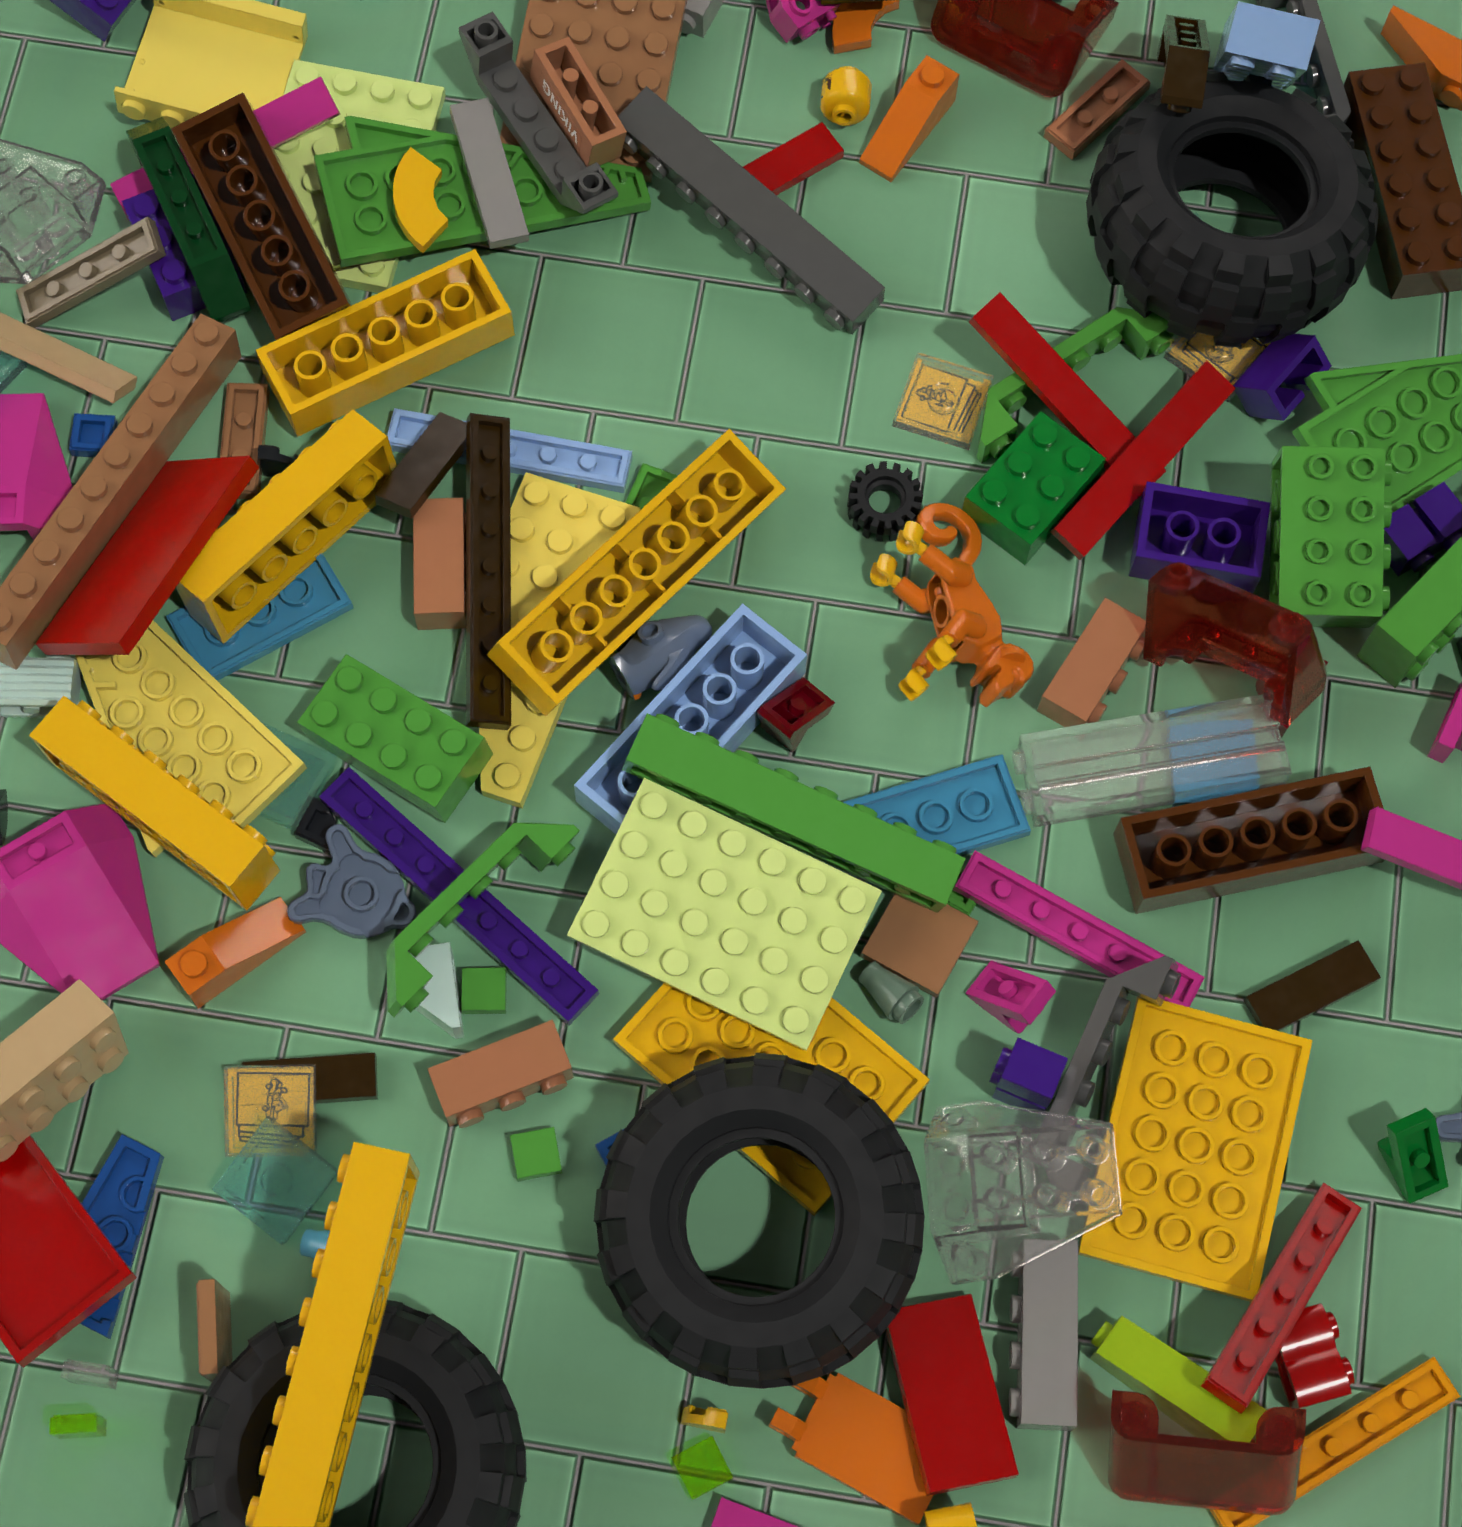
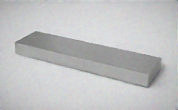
(489, 173)

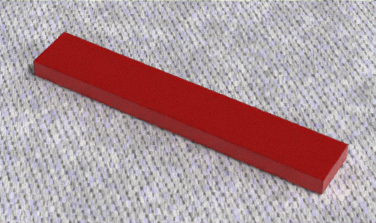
(1052, 379)
(1142, 460)
(1281, 1298)

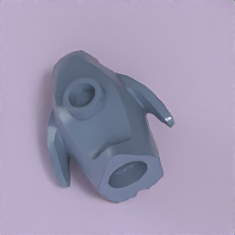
(658, 652)

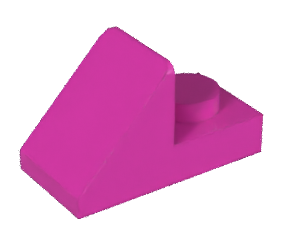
(1010, 995)

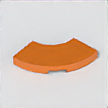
(855, 23)

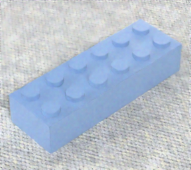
(1266, 44)
(711, 694)

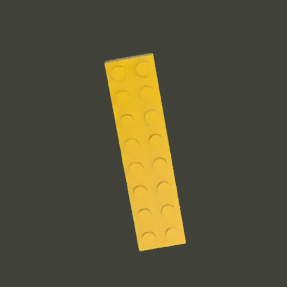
(635, 572)
(337, 1340)

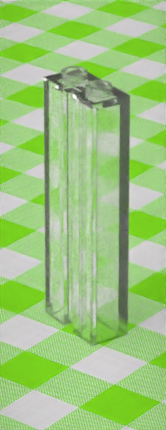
(1150, 760)

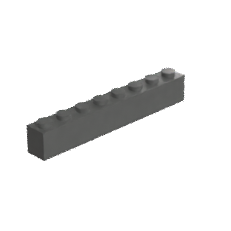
(750, 212)

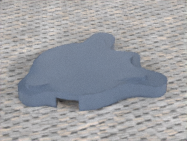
(354, 893)

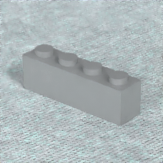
(1046, 1341)

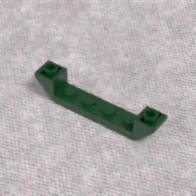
(189, 219)

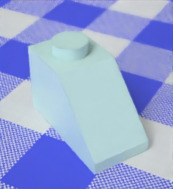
(443, 1002)

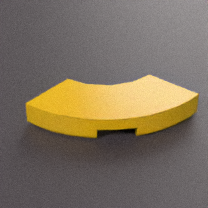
(415, 200)

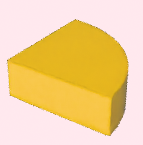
(708, 1419)

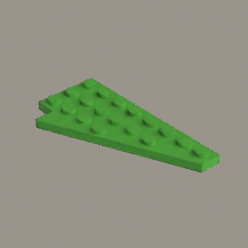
(361, 179)
(1395, 406)

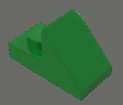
(1415, 1155)

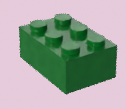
(1032, 487)

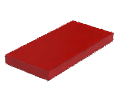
(950, 1395)

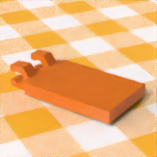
(858, 1443)

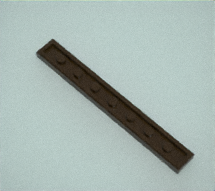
(487, 568)

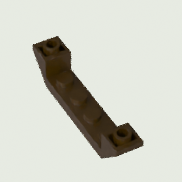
(1186, 59)

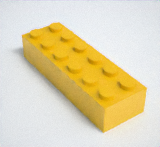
(386, 342)
(287, 526)
(157, 802)

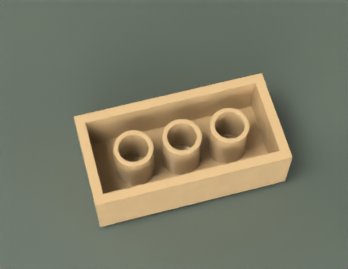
(55, 1062)

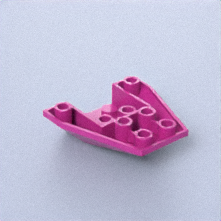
(31, 464)
(77, 902)

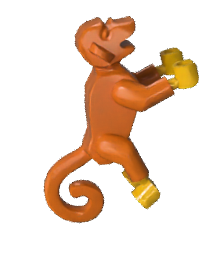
(960, 610)

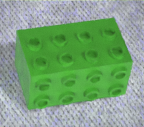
(1330, 534)

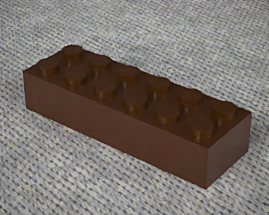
(1413, 178)
(261, 216)
(1247, 840)

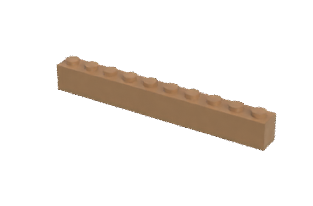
(113, 485)

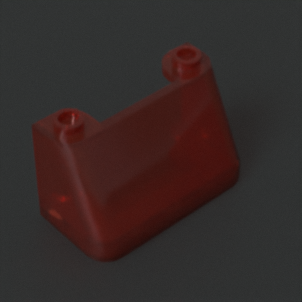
(1025, 39)
(1204, 615)
(1204, 1471)

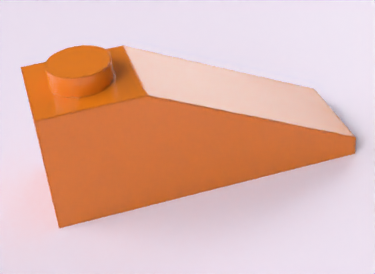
(1422, 42)
(911, 118)
(232, 950)

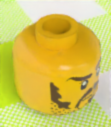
(846, 96)

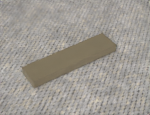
(91, 272)

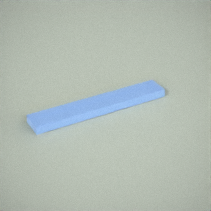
(534, 453)

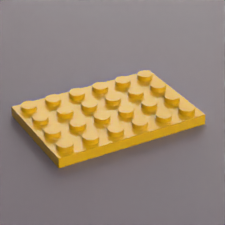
(682, 1032)
(1200, 1146)

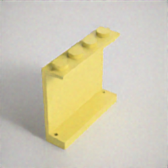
(209, 53)

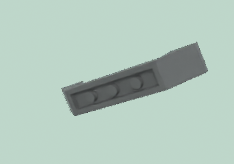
(1322, 68)
(529, 121)
(1150, 982)

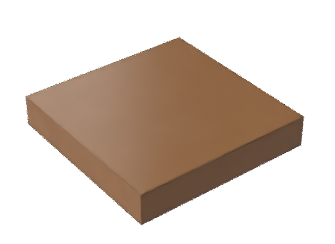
(919, 942)
(213, 1327)

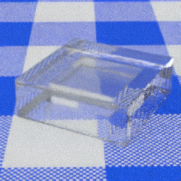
(89, 1374)

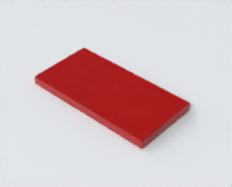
(147, 557)
(51, 1256)

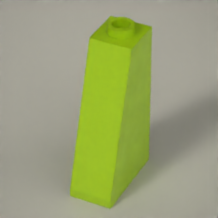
(1170, 1382)

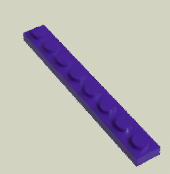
(482, 919)

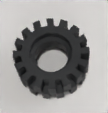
(889, 480)

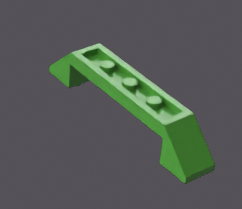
(1009, 395)
(536, 841)

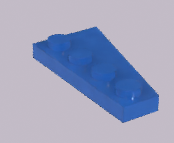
(120, 1208)

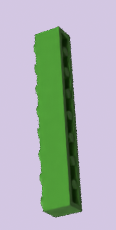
(794, 812)

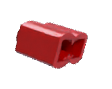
(1310, 1361)

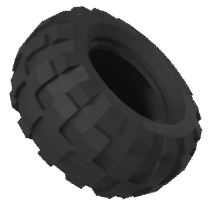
(1219, 280)
(647, 1199)
(416, 1363)

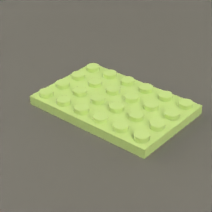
(363, 97)
(724, 914)

